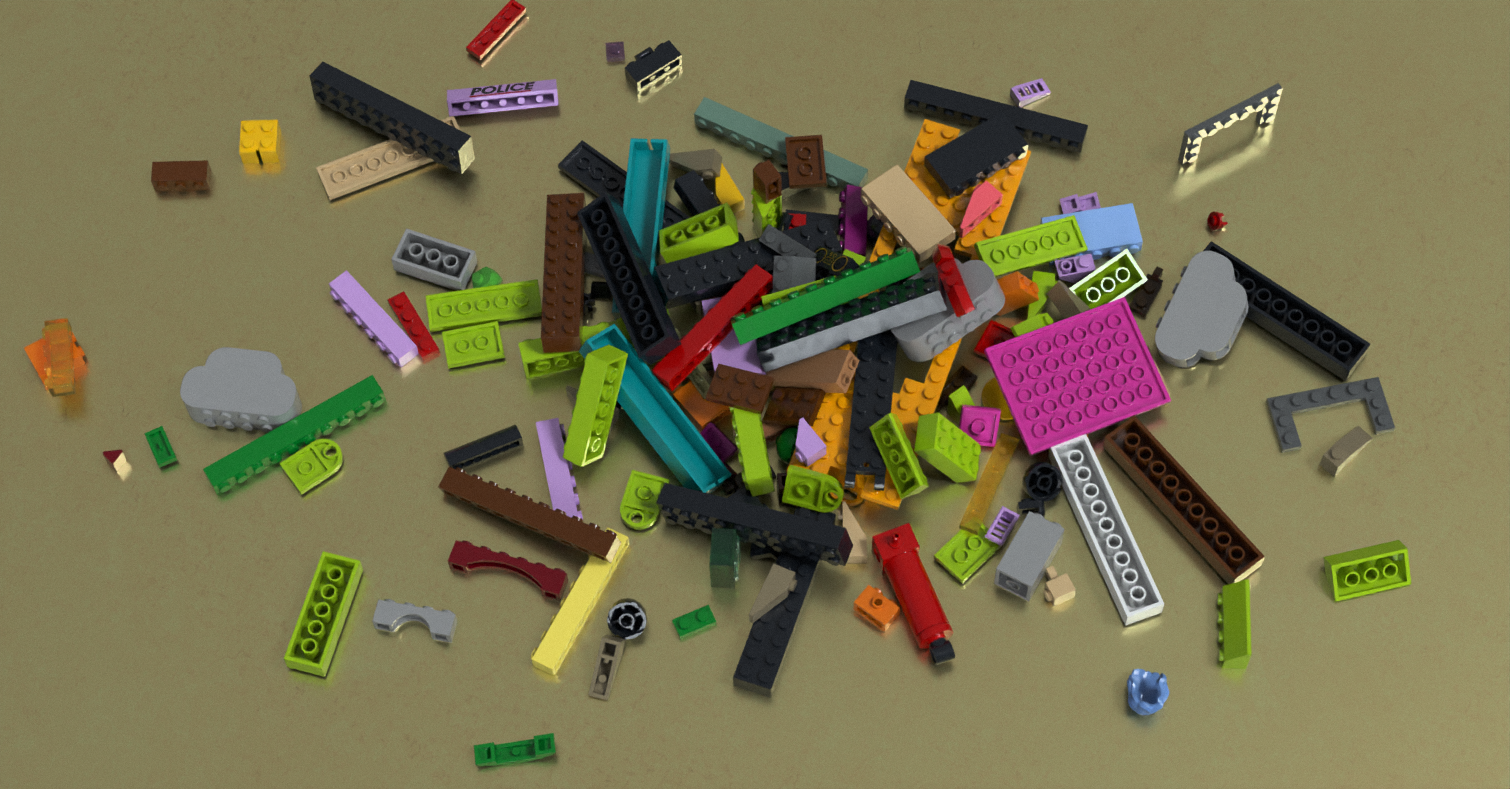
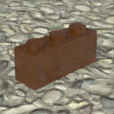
(181, 175)

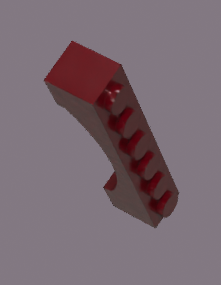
(469, 557)

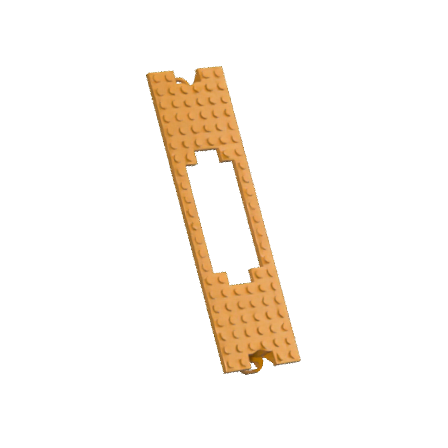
(915, 397)

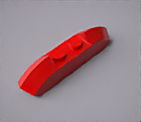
(952, 280)

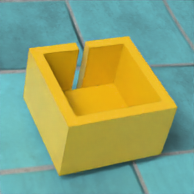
(261, 137)

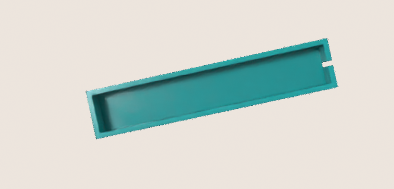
(646, 197)
(662, 419)

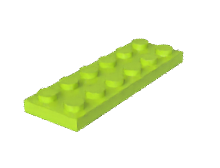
(1032, 246)
(483, 305)

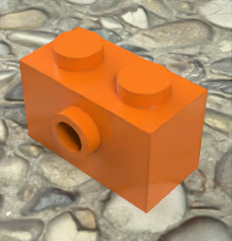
(877, 607)

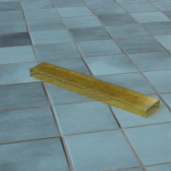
(989, 483)

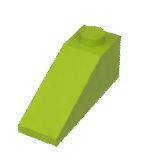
(1045, 282)

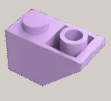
(1075, 268)

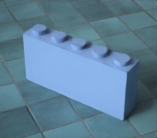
(1106, 230)

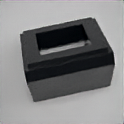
(600, 290)

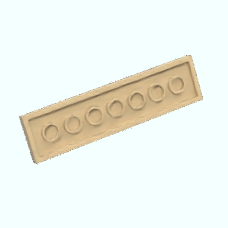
(371, 166)

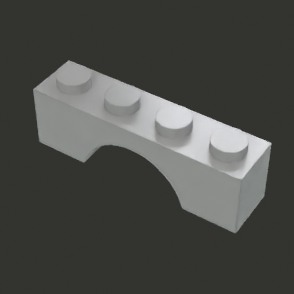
(391, 615)

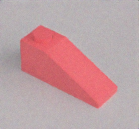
(982, 203)

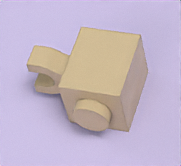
(1058, 588)

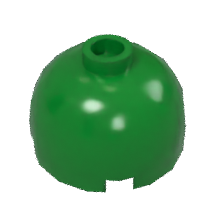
(786, 444)

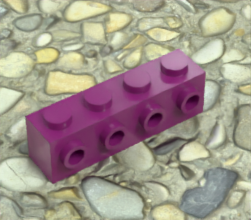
(853, 220)

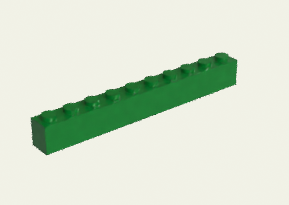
(824, 295)
(294, 434)

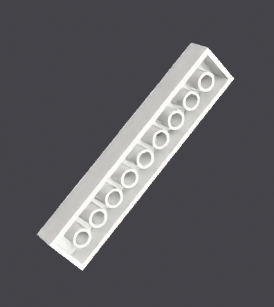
(1106, 530)

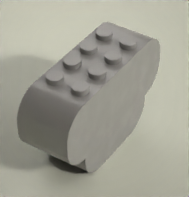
(1203, 312)
(936, 332)
(240, 391)

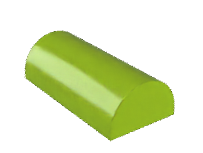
(1110, 281)

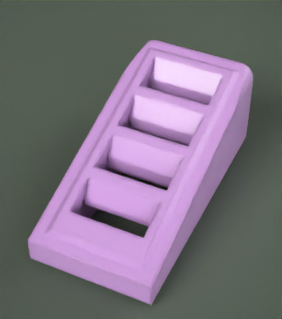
(1027, 99)
(1009, 516)

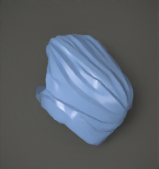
(1147, 691)

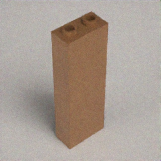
(824, 371)

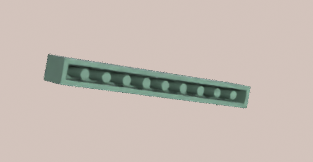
(771, 141)

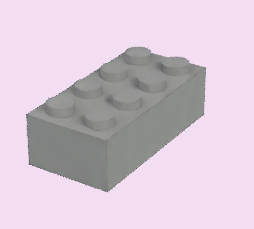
(434, 260)

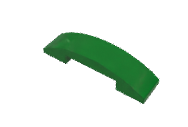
(515, 752)

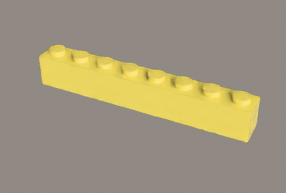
(575, 610)

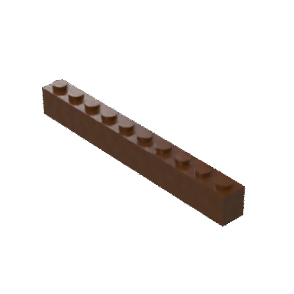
(529, 514)

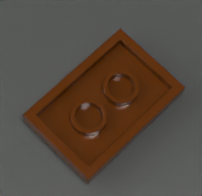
(805, 162)
(740, 388)
(792, 404)

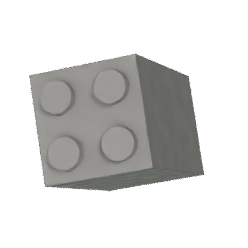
(1029, 555)

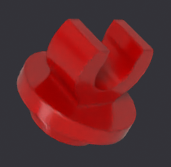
(1215, 221)

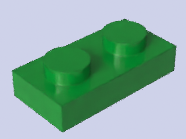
(160, 446)
(694, 622)

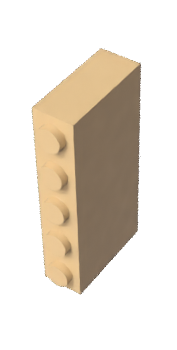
(907, 213)

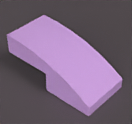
(1076, 204)

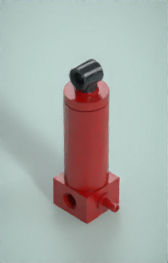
(899, 558)

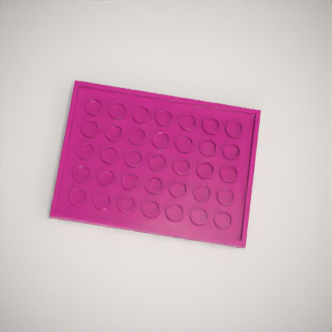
(1077, 376)

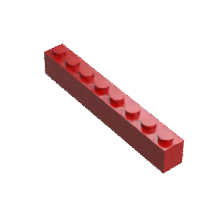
(712, 328)

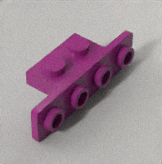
(720, 444)

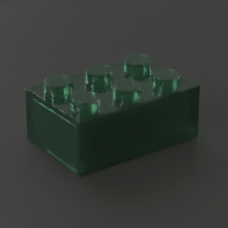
(724, 558)

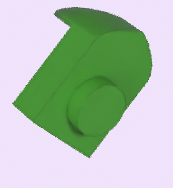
(486, 277)

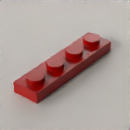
(496, 29)
(413, 325)

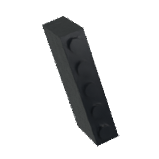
(976, 155)

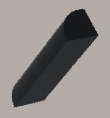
(484, 448)

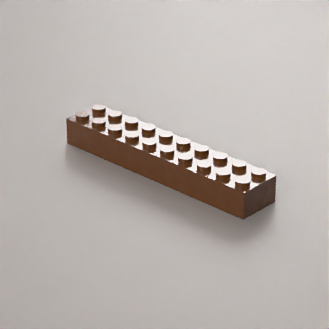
(563, 274)
(1183, 501)

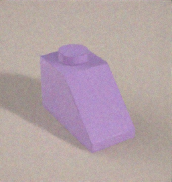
(808, 444)

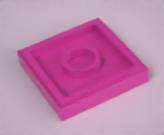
(980, 423)

